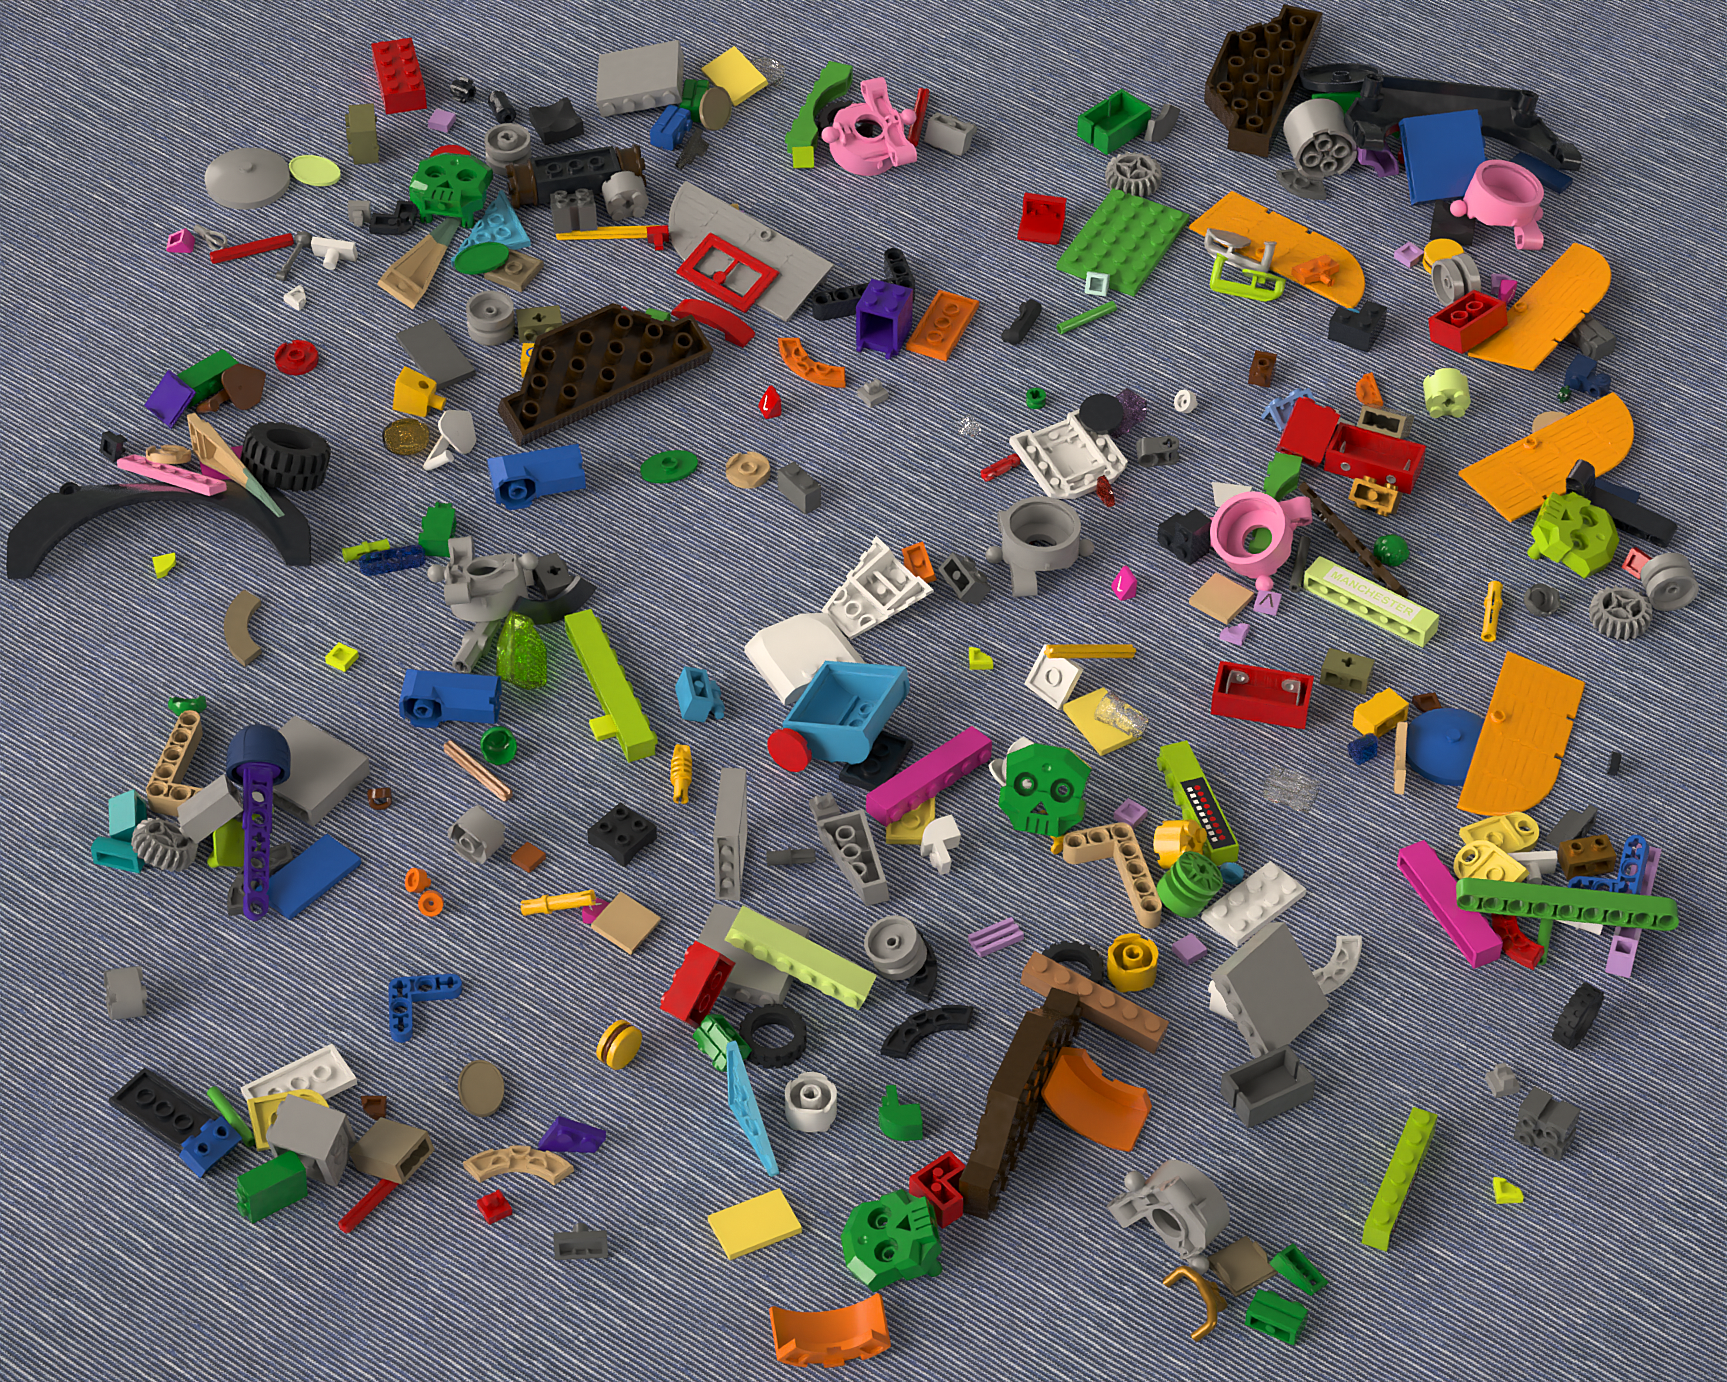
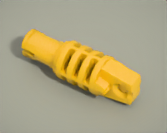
(681, 772)

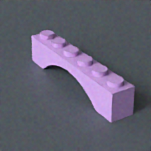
(1626, 939)

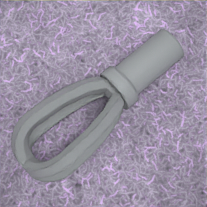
(208, 235)

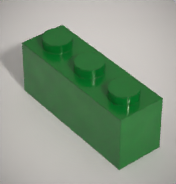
(206, 375)

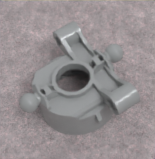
(1037, 520)
(482, 586)
(1179, 1205)

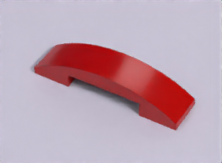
(735, 329)

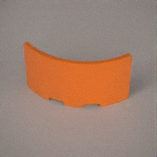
(1094, 1105)
(830, 1335)

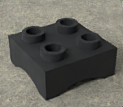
(556, 121)
(1450, 227)
(622, 833)

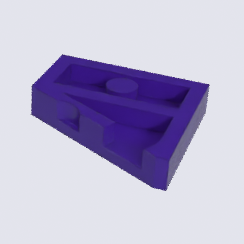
(571, 1136)

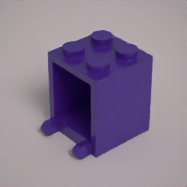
(884, 317)

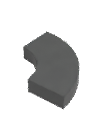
(1163, 124)
(1301, 185)

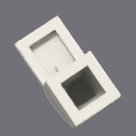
(937, 839)

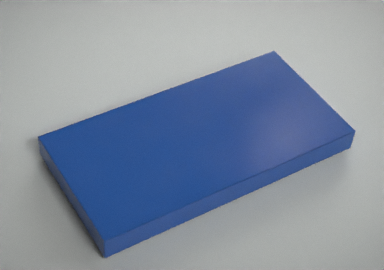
(310, 876)

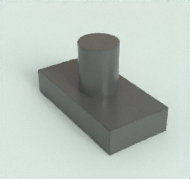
(580, 1243)

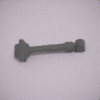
(303, 240)

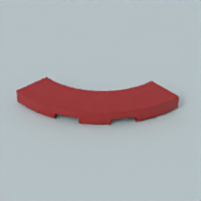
(1515, 943)

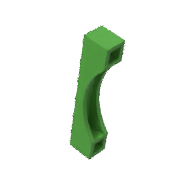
(832, 84)
(1283, 479)

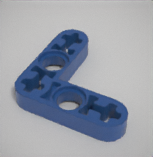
(1620, 884)
(412, 994)

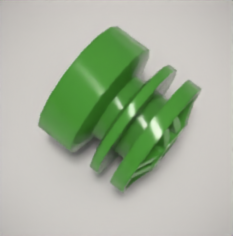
(1189, 884)

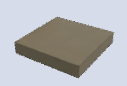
(516, 271)

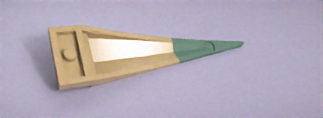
(413, 272)
(216, 454)

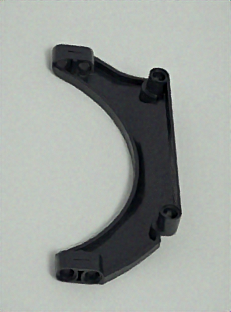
(75, 505)

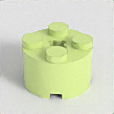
(1446, 393)

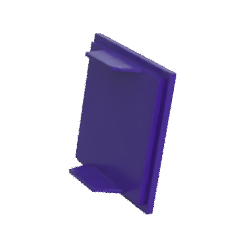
(170, 398)

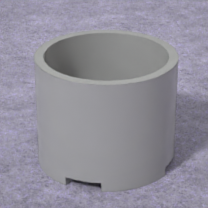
(1319, 139)

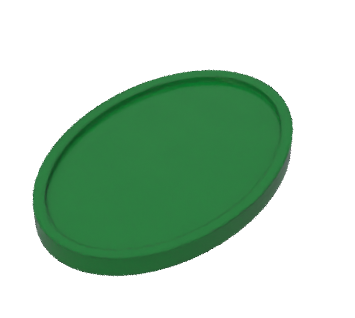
(481, 258)
(669, 466)

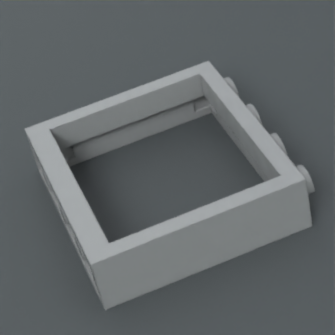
(730, 834)

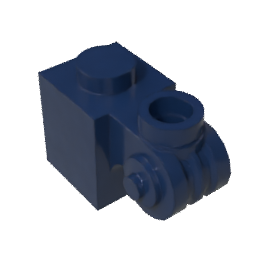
(1581, 377)

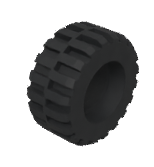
(286, 456)

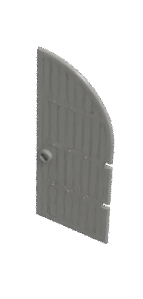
(800, 270)

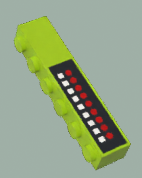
(1197, 800)
(1399, 1179)

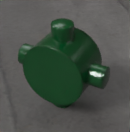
(1564, 394)

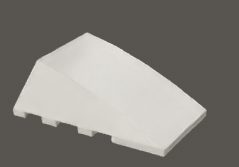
(874, 592)

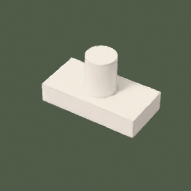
(333, 250)
(1536, 863)

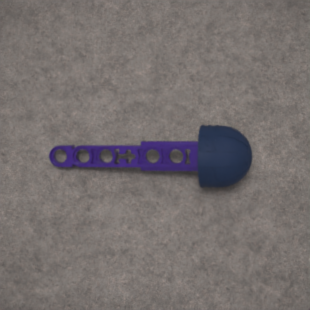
(257, 761)

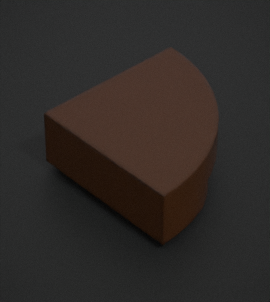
(1426, 702)
(374, 1106)

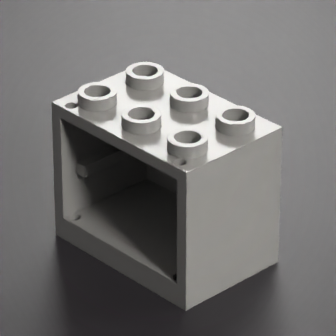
(316, 1135)

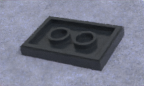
(880, 765)

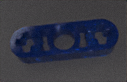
(375, 557)

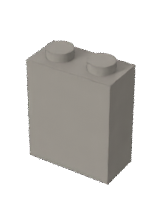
(209, 809)

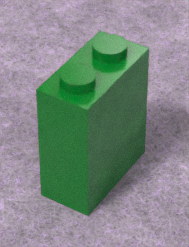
(271, 1186)

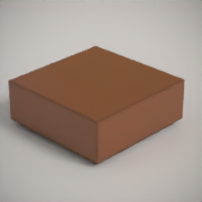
(528, 857)

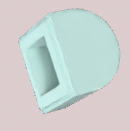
(1097, 283)

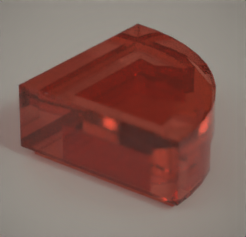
(1105, 491)

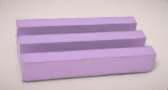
(993, 934)

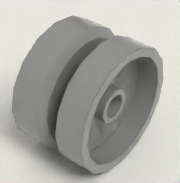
(507, 144)
(1454, 278)
(490, 318)
(1669, 581)
(895, 947)

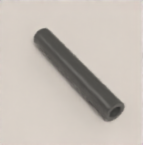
(1299, 564)

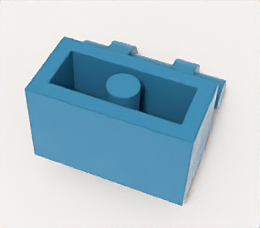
(698, 695)

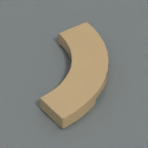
(1399, 762)
(518, 1159)

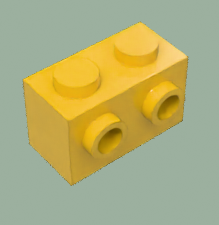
(1380, 713)

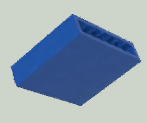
(1441, 154)

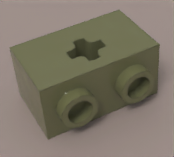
(536, 321)
(1347, 671)

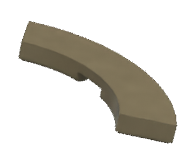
(236, 627)

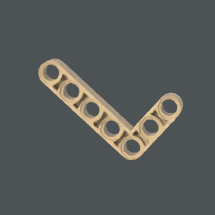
(165, 786)
(1119, 842)

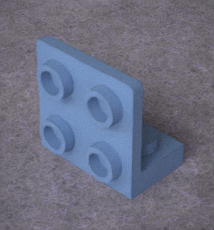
(1281, 408)

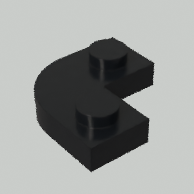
(397, 223)

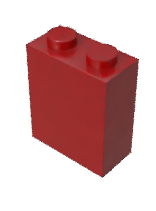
(1308, 431)

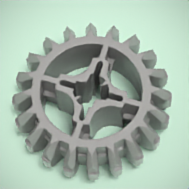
(1134, 174)
(1619, 617)
(163, 845)

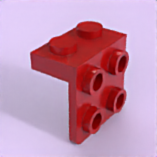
(1042, 218)

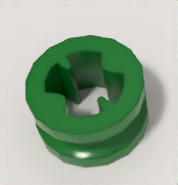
(1034, 393)

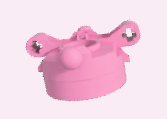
(871, 155)
(1505, 196)
(1252, 511)

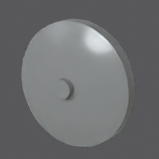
(247, 178)

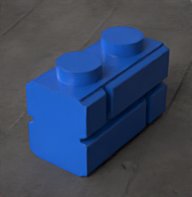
(671, 127)

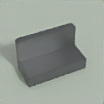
(1573, 826)

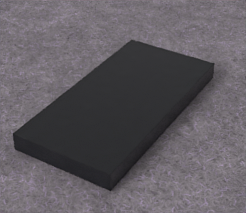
(161, 1109)

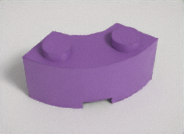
(1382, 161)

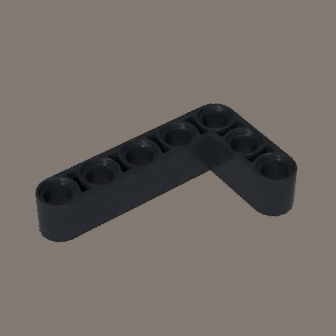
(843, 301)
(1625, 514)

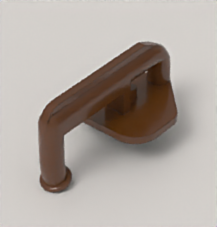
(241, 385)

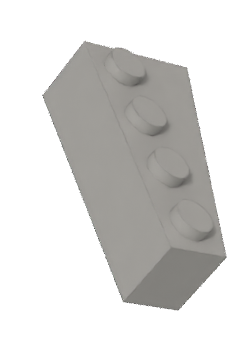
(854, 851)

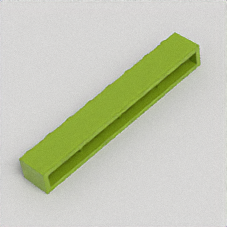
(610, 684)

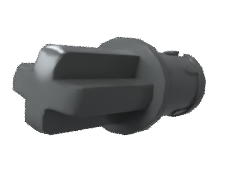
(790, 857)

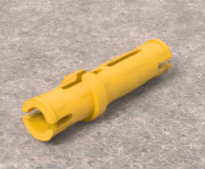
(1494, 593)
(547, 903)

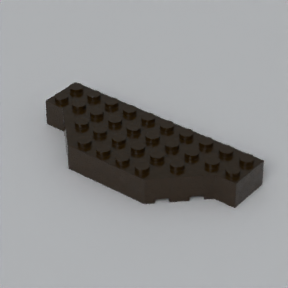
(1259, 77)
(598, 365)
(1016, 1100)

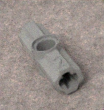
(475, 644)

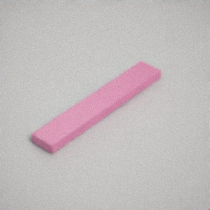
(172, 475)

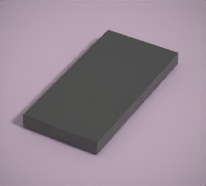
(435, 354)

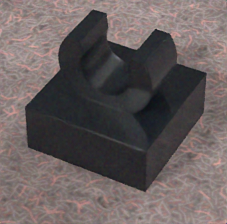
(112, 445)

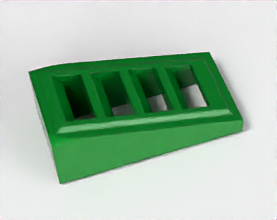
(1293, 1264)

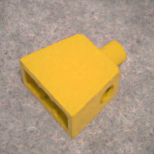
(416, 394)

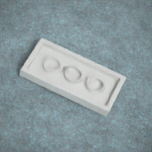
(1253, 903)
(319, 1071)

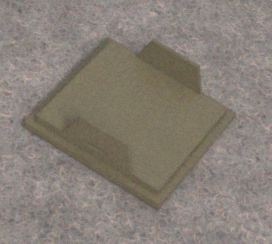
(1241, 1266)

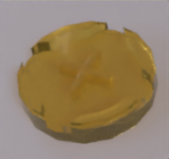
(407, 436)

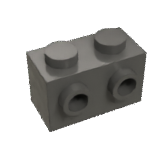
(965, 578)

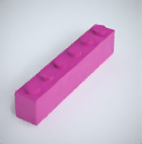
(928, 776)
(1438, 891)

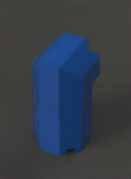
(528, 475)
(453, 696)

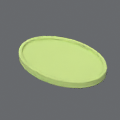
(314, 170)

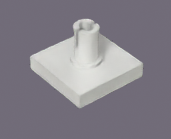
(1053, 679)

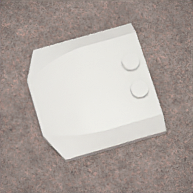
(1068, 457)
(795, 650)

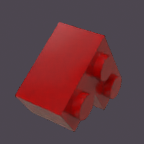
(940, 1186)

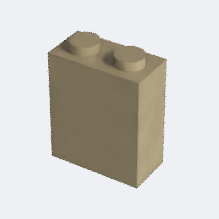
(1385, 420)
(391, 1150)

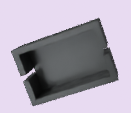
(1267, 1086)

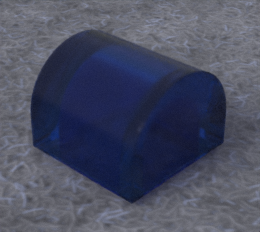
(1363, 748)

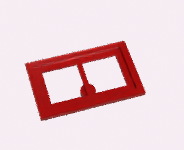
(743, 303)

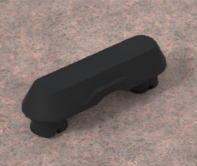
(1020, 327)

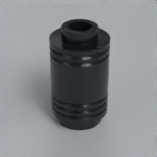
(501, 107)

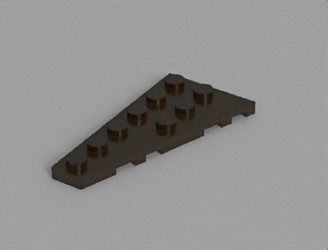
(1352, 541)

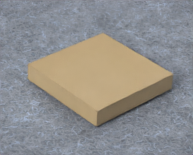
(1221, 598)
(625, 923)

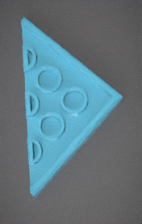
(497, 225)
(745, 1108)

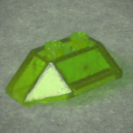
(521, 653)

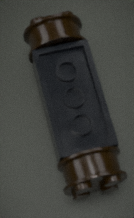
(569, 172)

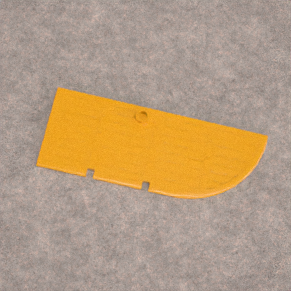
(1293, 245)
(1549, 310)
(1537, 465)
(1520, 737)

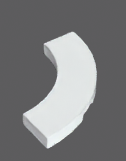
(1341, 963)

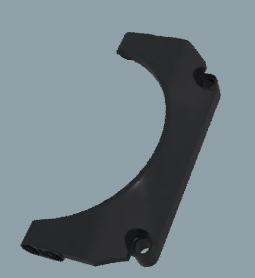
(1505, 114)

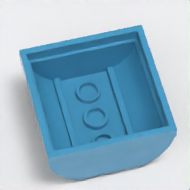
(847, 708)

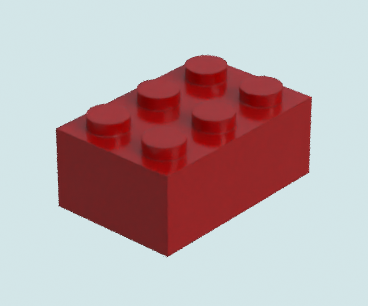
(1468, 321)
(696, 984)

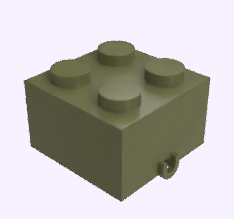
(362, 134)

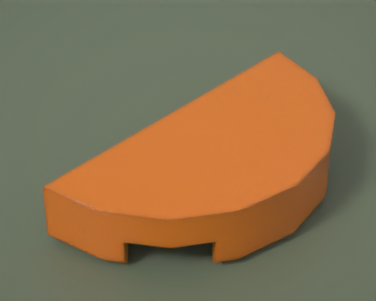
(1368, 391)

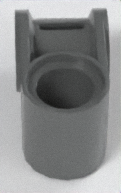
(1155, 451)

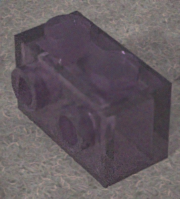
(1134, 411)

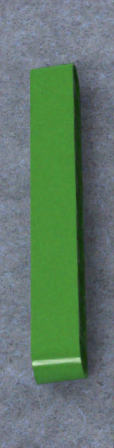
(1567, 904)

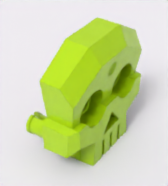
(1575, 534)

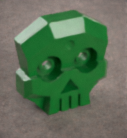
(450, 187)
(1047, 770)
(908, 1234)

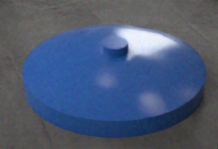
(1443, 744)

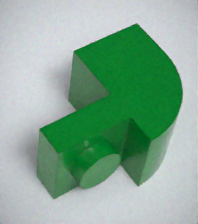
(897, 1120)

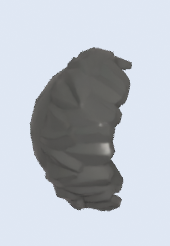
(1542, 600)

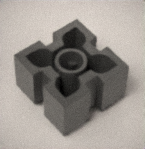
(573, 211)
(1546, 1123)

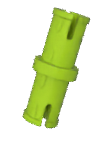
(355, 552)

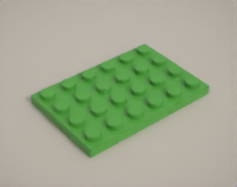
(1123, 240)

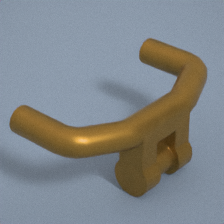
(1209, 1293)

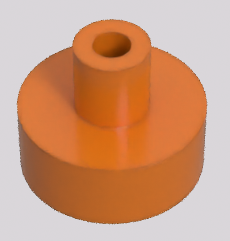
(416, 880)
(431, 908)

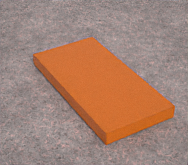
(942, 325)

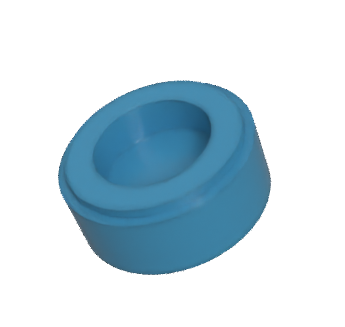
(1231, 873)

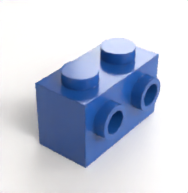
(210, 1146)

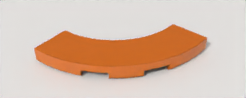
(802, 365)

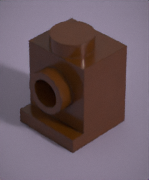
(1262, 369)

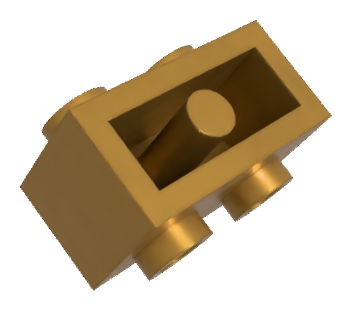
(1368, 493)
(1586, 856)

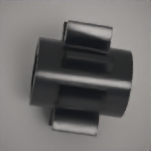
(463, 89)

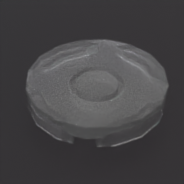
(771, 69)

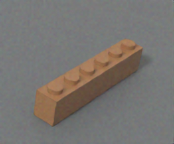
(1098, 1003)

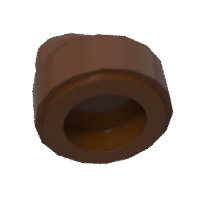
(379, 793)

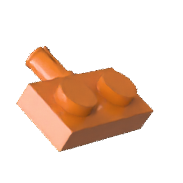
(1316, 270)
(918, 562)

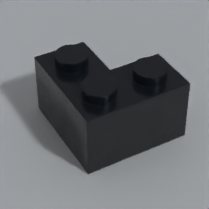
(1358, 329)
(1186, 535)

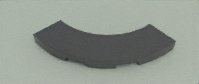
(279, 857)

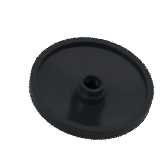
(1337, 77)

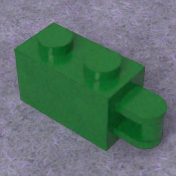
(437, 528)

